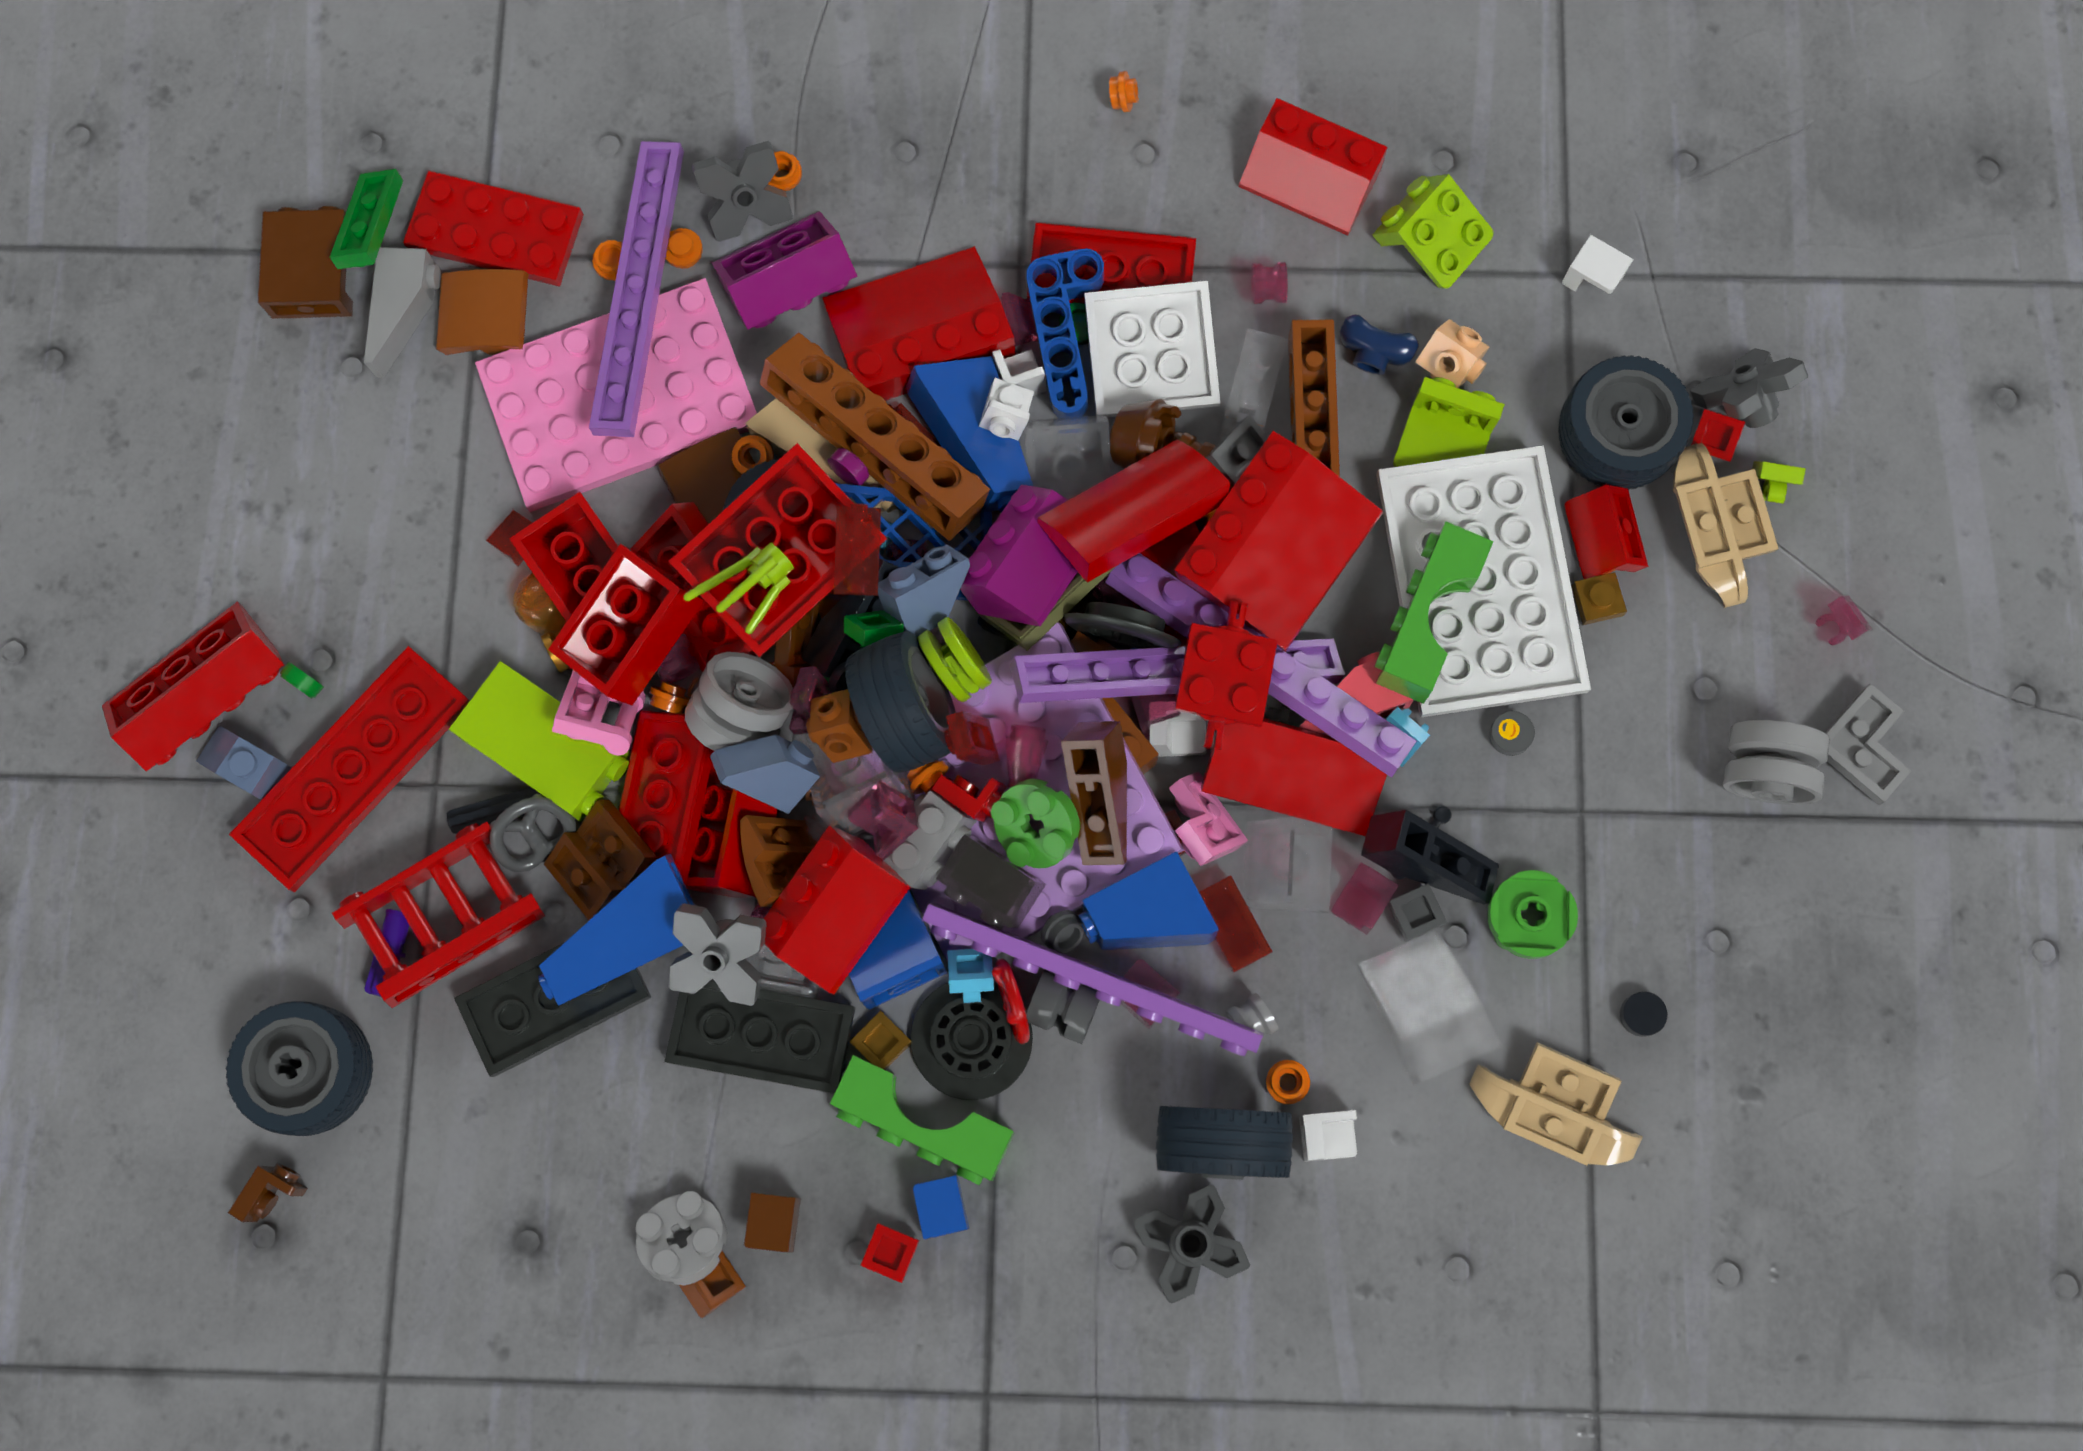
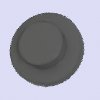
(1062, 931)

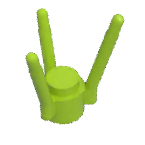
(767, 568)

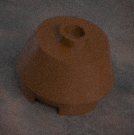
(1142, 430)

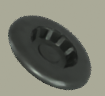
(1122, 626)
(970, 1040)

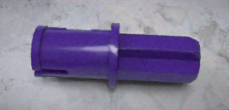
(395, 931)

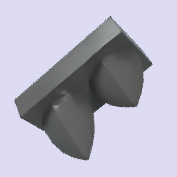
(1237, 449)

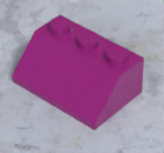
(785, 270)
(1017, 566)

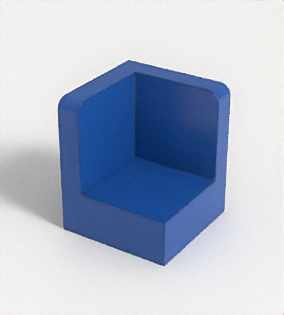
(940, 1207)

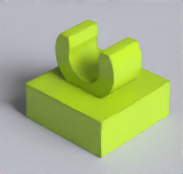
(1776, 479)

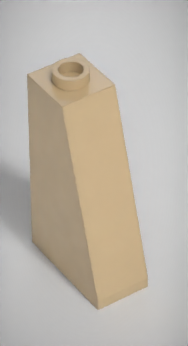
(785, 429)

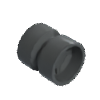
(1062, 1007)

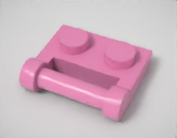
(582, 716)

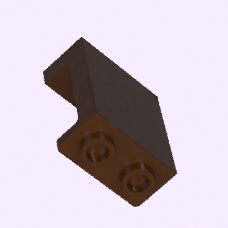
(296, 264)

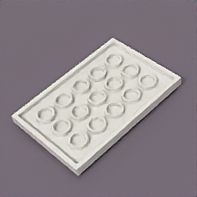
(1519, 623)

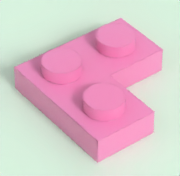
(1211, 829)

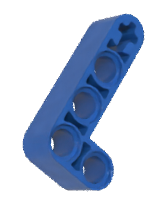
(1062, 338)

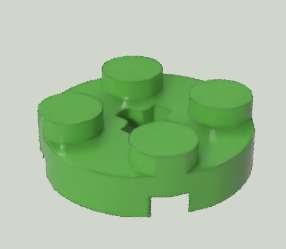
(1020, 840)
(1549, 897)

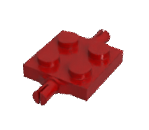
(1226, 675)

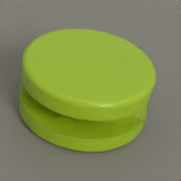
(956, 662)

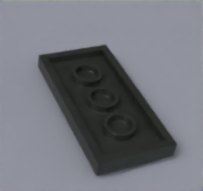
(517, 1021)
(773, 1041)

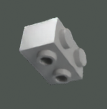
(931, 845)

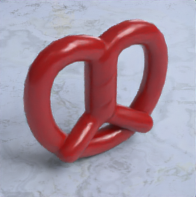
(1011, 1000)

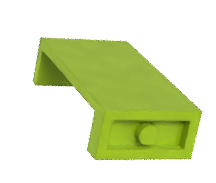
(513, 727)

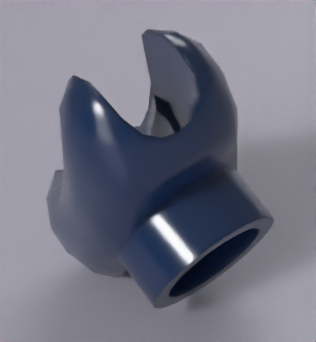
(1376, 347)

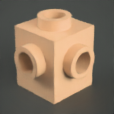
(1454, 354)

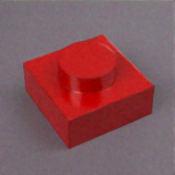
(1719, 434)
(890, 1253)

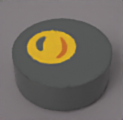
(1512, 733)

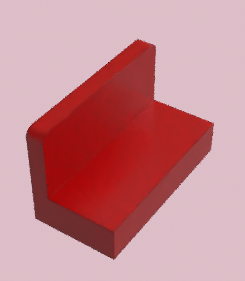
(1605, 532)

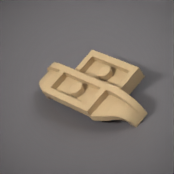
(1723, 521)
(1558, 1107)

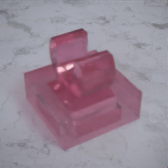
(1848, 618)

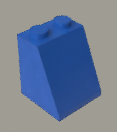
(1149, 910)
(897, 958)

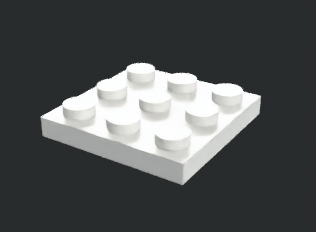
(1152, 347)

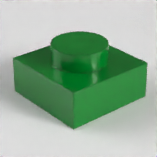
(871, 626)

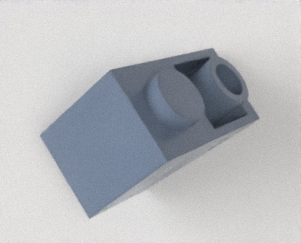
(925, 589)

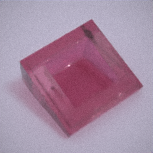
(1020, 318)

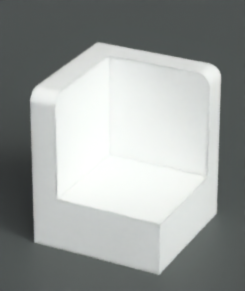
(1598, 265)
(1021, 371)
(1179, 736)
(1328, 1135)

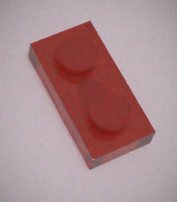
(971, 738)
(1238, 932)

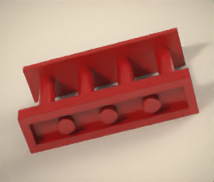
(438, 956)

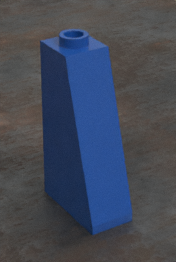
(952, 404)
(620, 936)

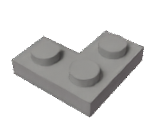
(1856, 748)

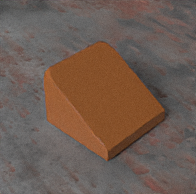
(714, 1288)

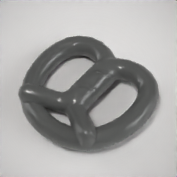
(529, 830)

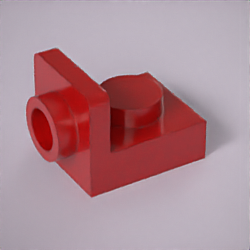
(962, 795)

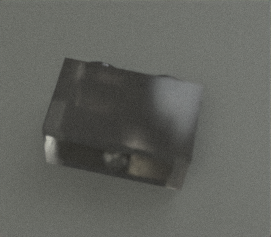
(990, 882)

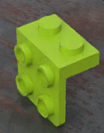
(1436, 228)
(1447, 423)

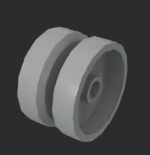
(738, 701)
(1776, 762)

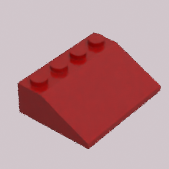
(919, 318)
(796, 512)
(1279, 540)

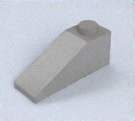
(399, 301)

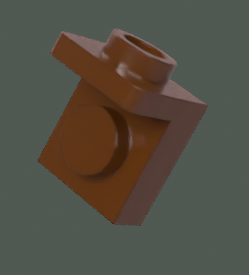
(259, 1194)

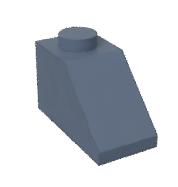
(242, 763)
(768, 770)

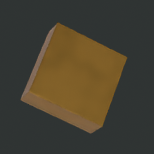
(881, 1041)

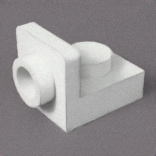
(1006, 409)

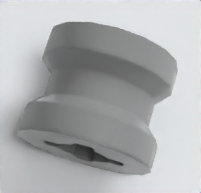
(1254, 1015)

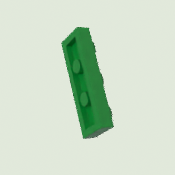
(366, 219)

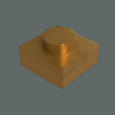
(1599, 598)

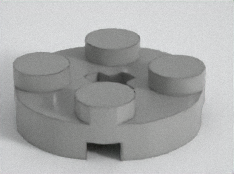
(661, 1224)

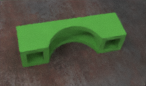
(1415, 656)
(870, 1096)

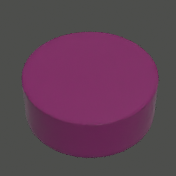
(848, 467)

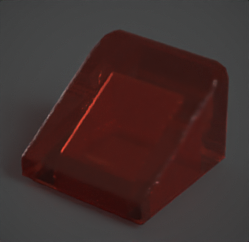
(500, 537)

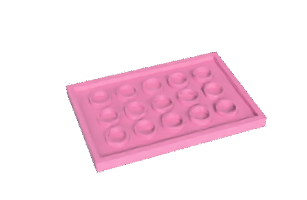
(549, 387)

